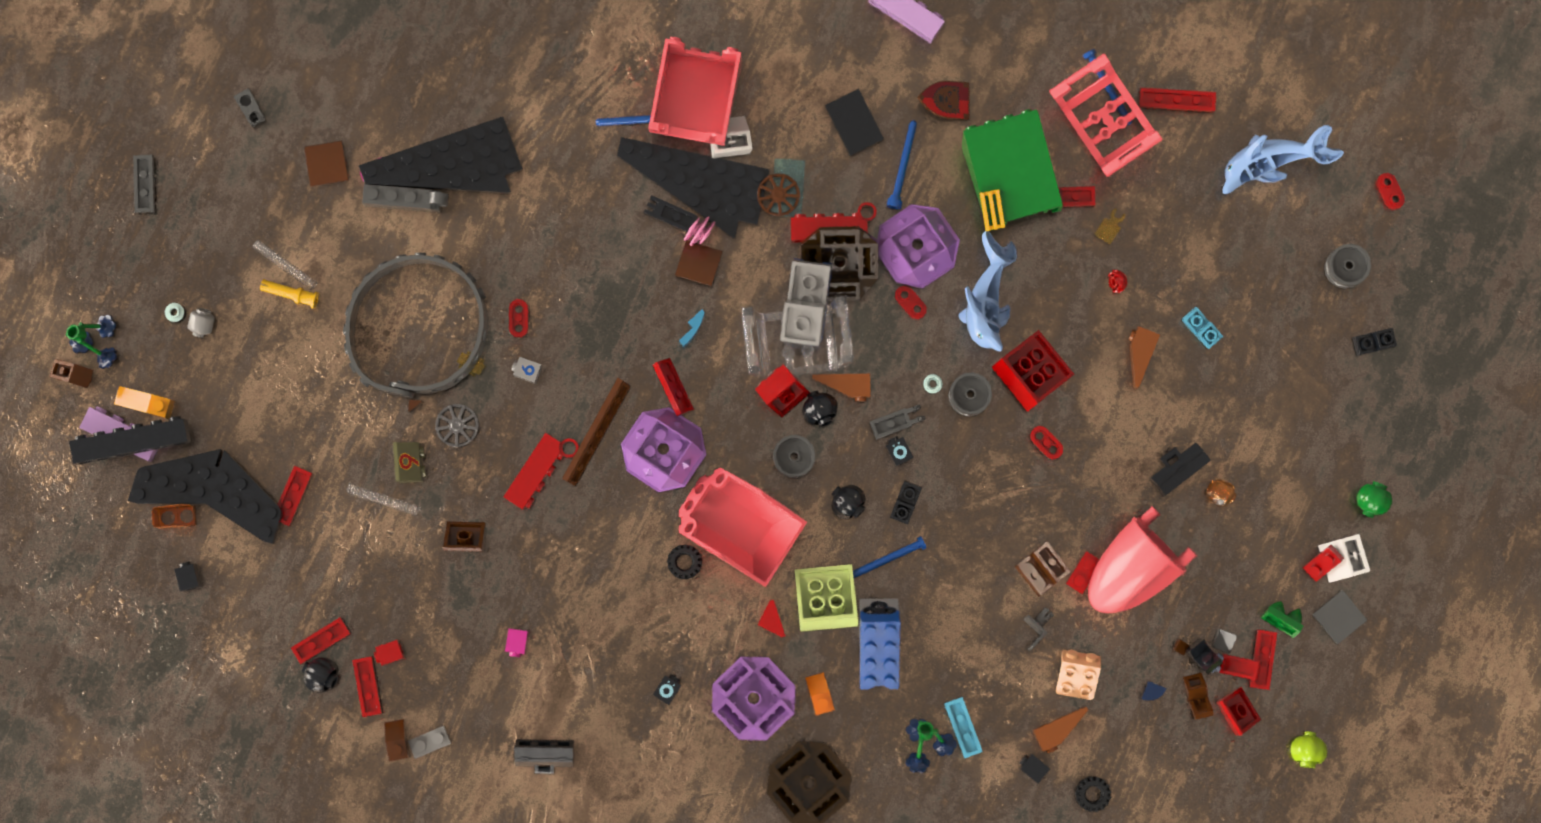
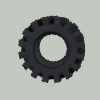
(676, 553)
(1081, 794)

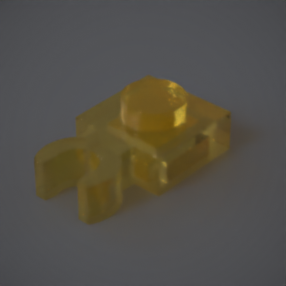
(1108, 228)

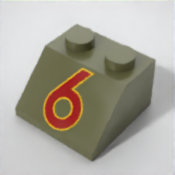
(409, 462)

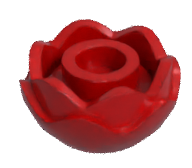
(1117, 281)

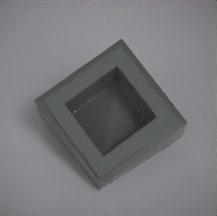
(1224, 640)

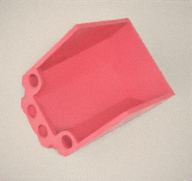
(739, 524)

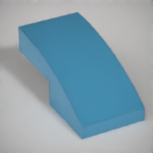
(695, 323)

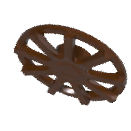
(778, 194)

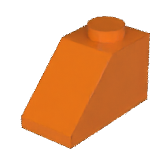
(819, 693)

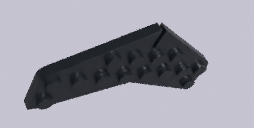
(223, 488)

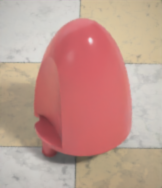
(1135, 567)

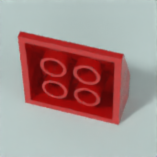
(1032, 370)

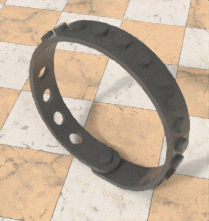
(403, 388)

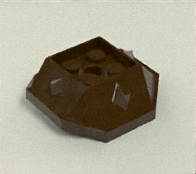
(860, 263)
(815, 762)

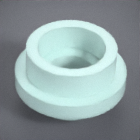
(180, 312)
(937, 379)

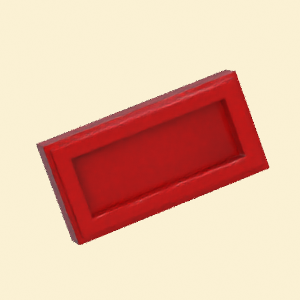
(1240, 667)

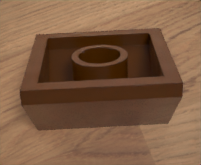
(464, 537)

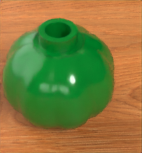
(1374, 499)

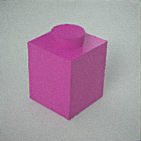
(516, 642)

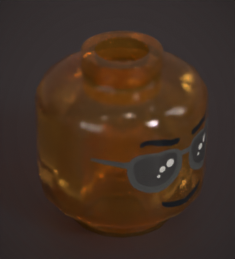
(1221, 492)

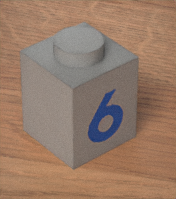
(526, 370)

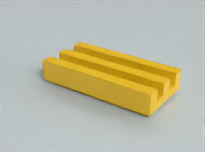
(999, 207)

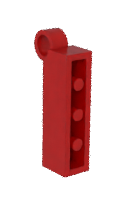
(804, 226)
(536, 469)

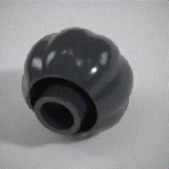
(820, 408)
(848, 502)
(320, 675)

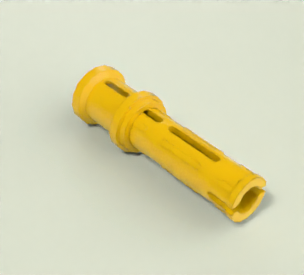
(298, 295)

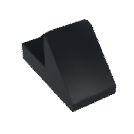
(1203, 656)

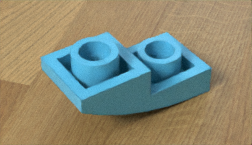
(1202, 328)

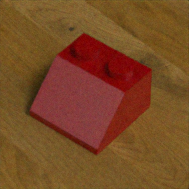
(782, 390)

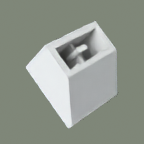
(737, 141)
(1354, 558)

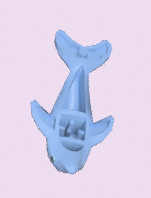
(1264, 156)
(983, 311)

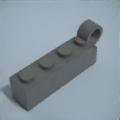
(404, 198)

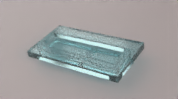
(795, 170)

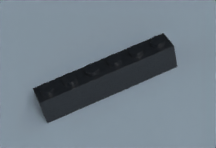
(129, 441)

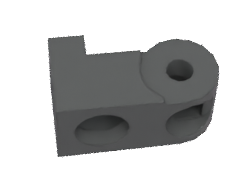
(249, 107)

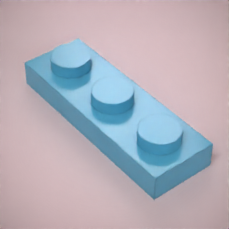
(963, 727)

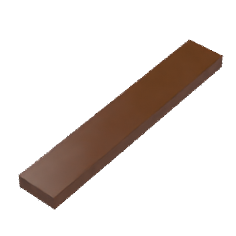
(596, 432)

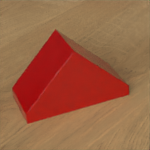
(771, 621)

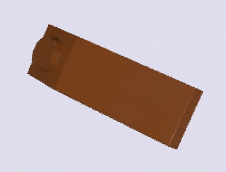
(1141, 350)
(849, 385)
(1056, 731)

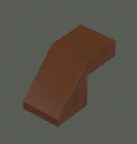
(1198, 696)

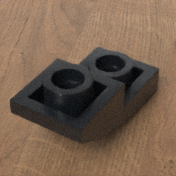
(1374, 341)
(906, 502)

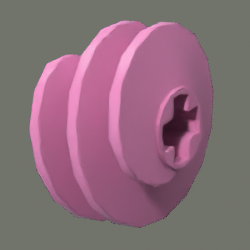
(699, 231)

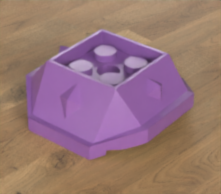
(911, 265)
(666, 470)
(775, 698)

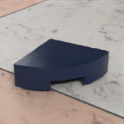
(1152, 691)

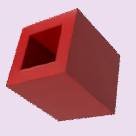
(389, 653)

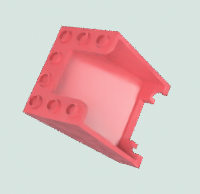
(695, 92)

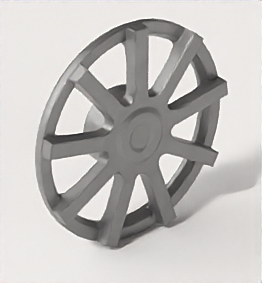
(456, 425)

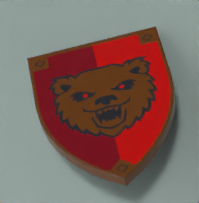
(947, 99)

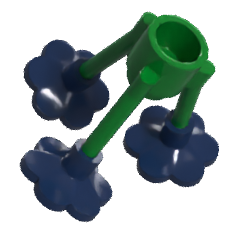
(81, 340)
(924, 731)

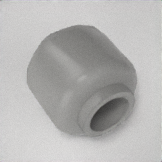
(201, 322)

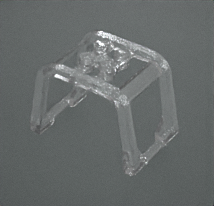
(751, 316)

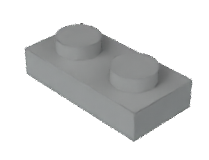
(429, 742)

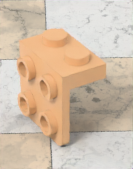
(1078, 674)

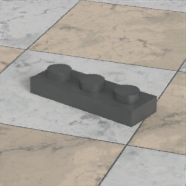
(144, 184)

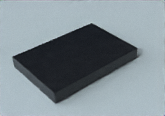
(854, 122)

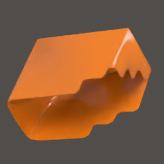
(158, 511)

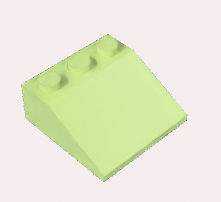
(826, 598)

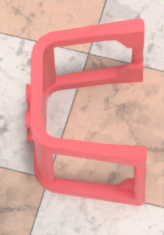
(1111, 162)

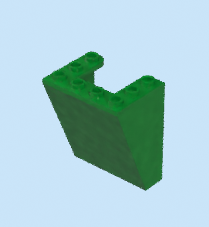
(1015, 161)

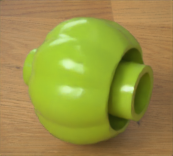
(1308, 750)

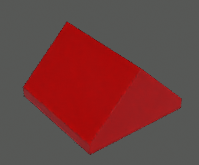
(1238, 711)

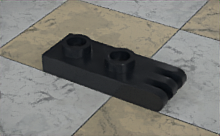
(670, 214)

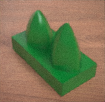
(1288, 623)

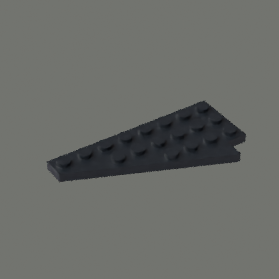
(460, 161)
(703, 183)

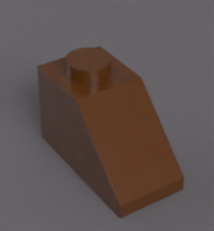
(71, 373)
(396, 740)

